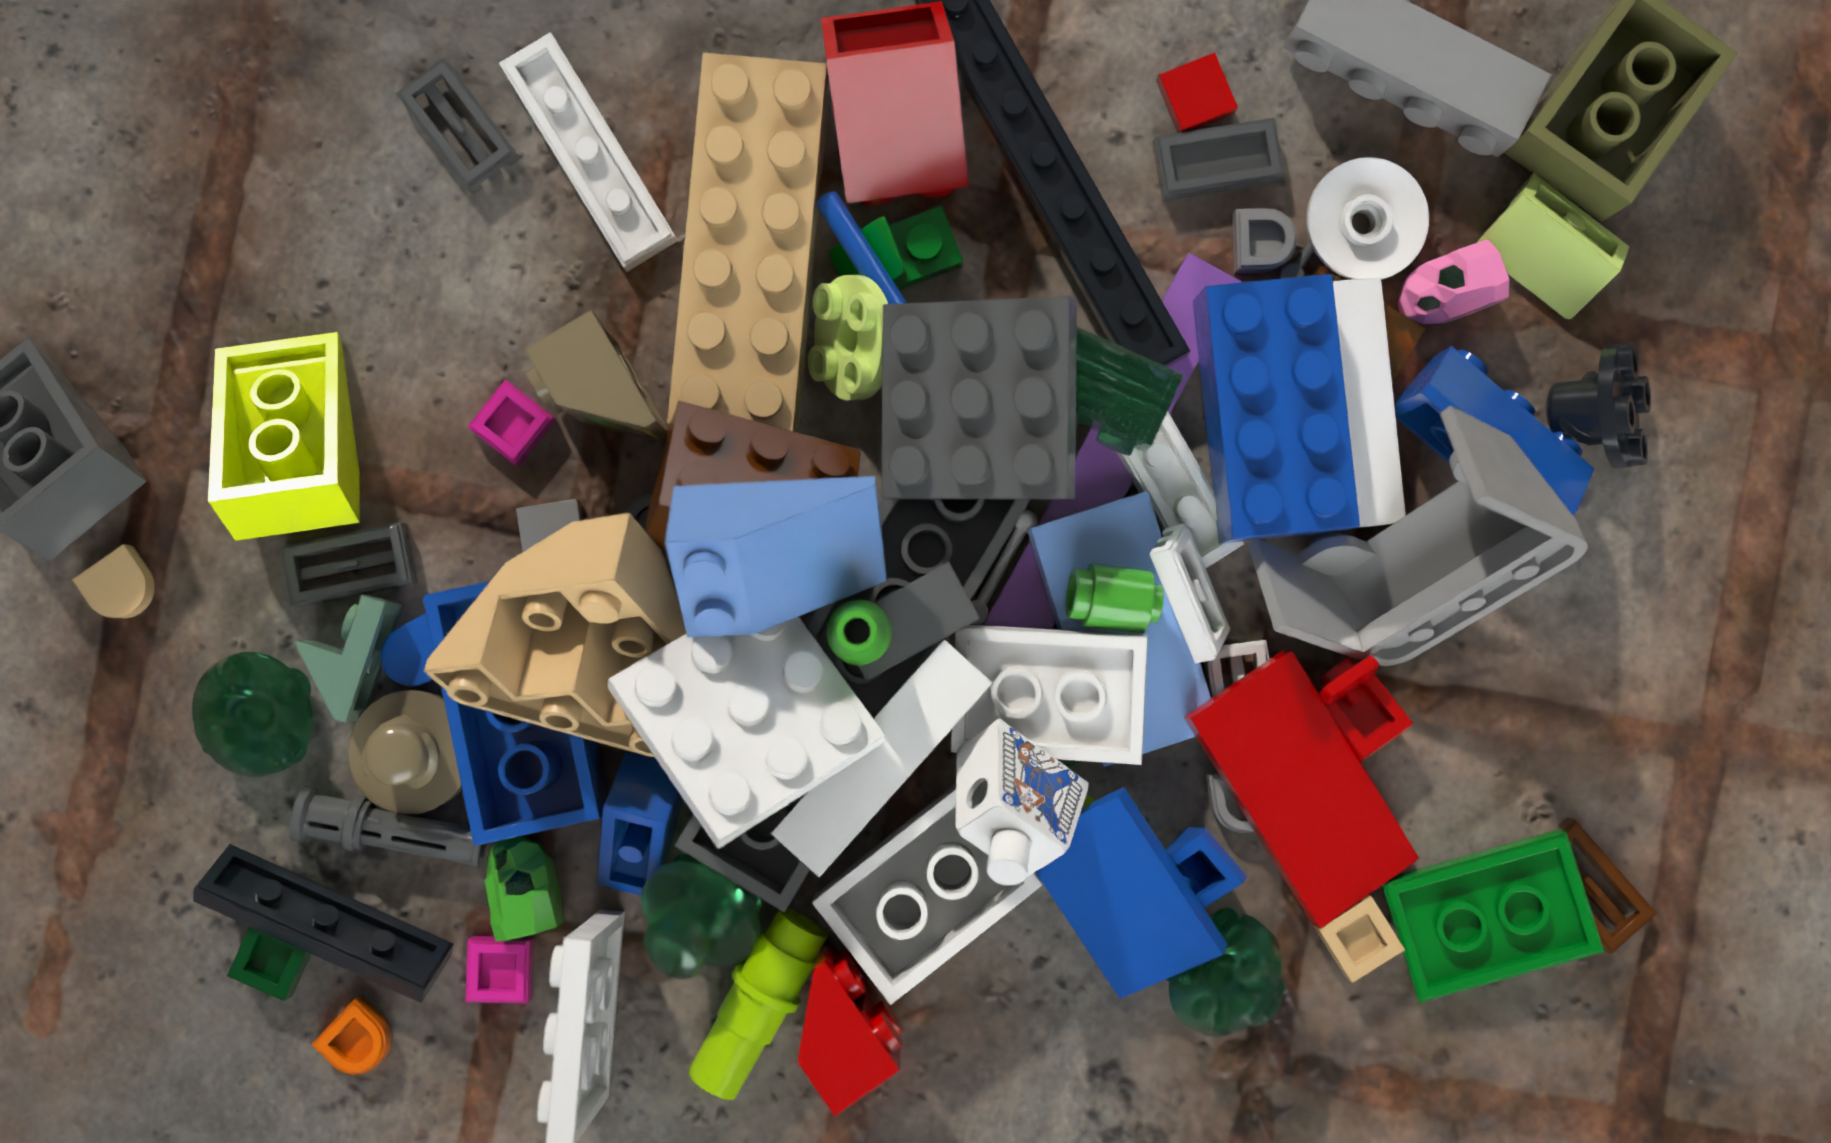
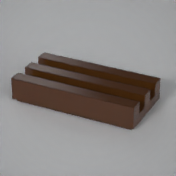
(1642, 910)

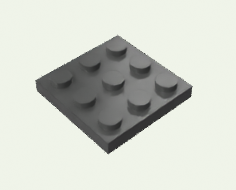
(979, 399)

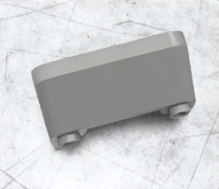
(1432, 568)

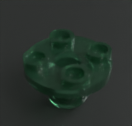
(253, 714)
(697, 918)
(1236, 987)

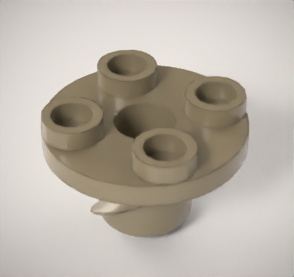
(404, 753)

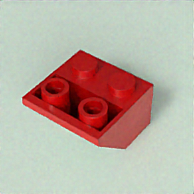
(845, 1037)

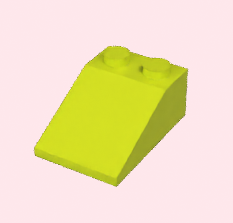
(283, 438)

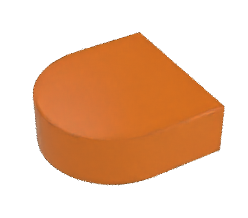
(356, 1038)

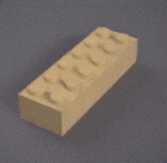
(751, 238)

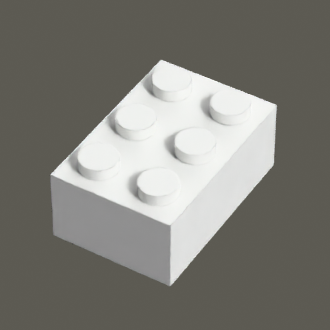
(916, 899)

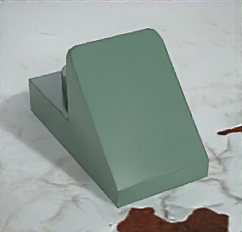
(351, 674)

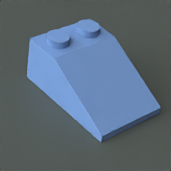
(771, 550)

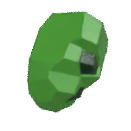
(522, 889)

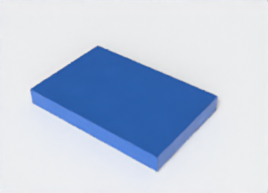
(1129, 898)

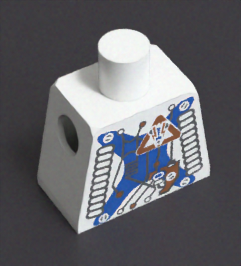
(1015, 802)

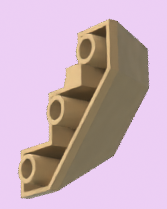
(561, 627)

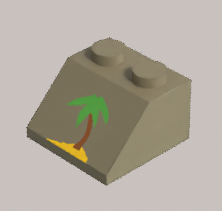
(592, 379)

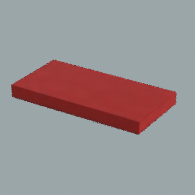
(1302, 788)

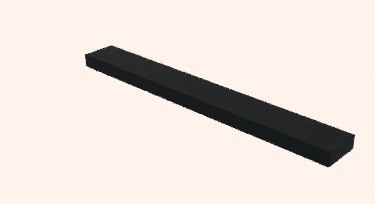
(1059, 185)

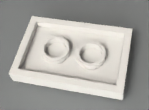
(1060, 689)

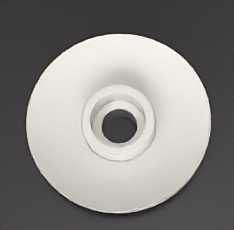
(1389, 201)

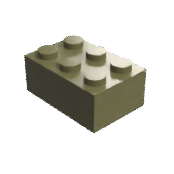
(1620, 104)

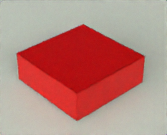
(1197, 93)

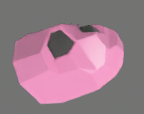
(1455, 285)

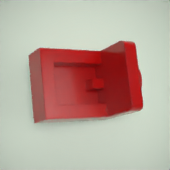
(1363, 706)

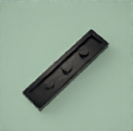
(323, 922)

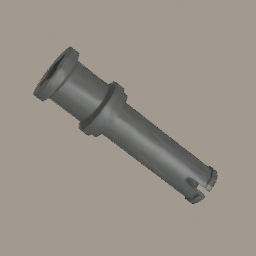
(361, 824)

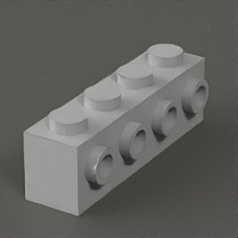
(1423, 67)

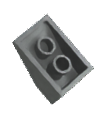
(56, 456)

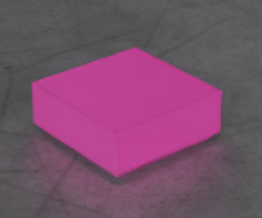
(512, 423)
(499, 970)

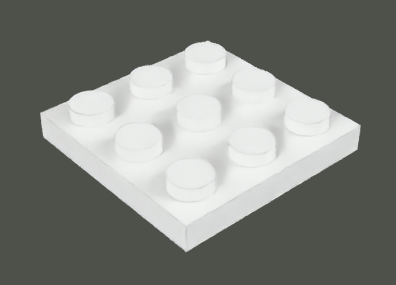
(745, 721)
(582, 1027)

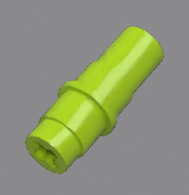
(757, 1002)

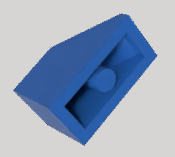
(637, 824)

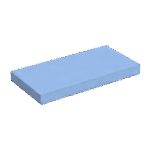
(1123, 536)

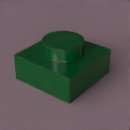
(268, 964)

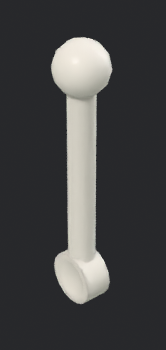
(1026, 520)

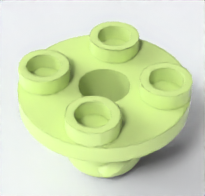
(848, 337)

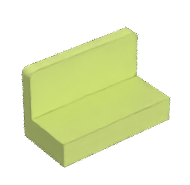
(1555, 247)

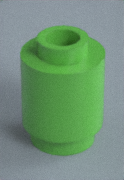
(1113, 598)

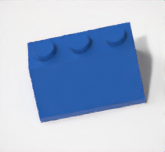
(1461, 382)

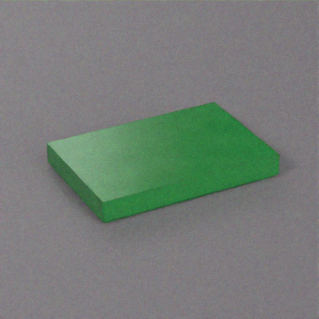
(1492, 915)

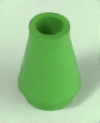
(879, 636)

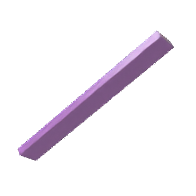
(1098, 470)

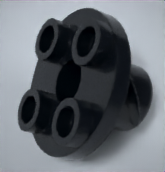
(1605, 407)

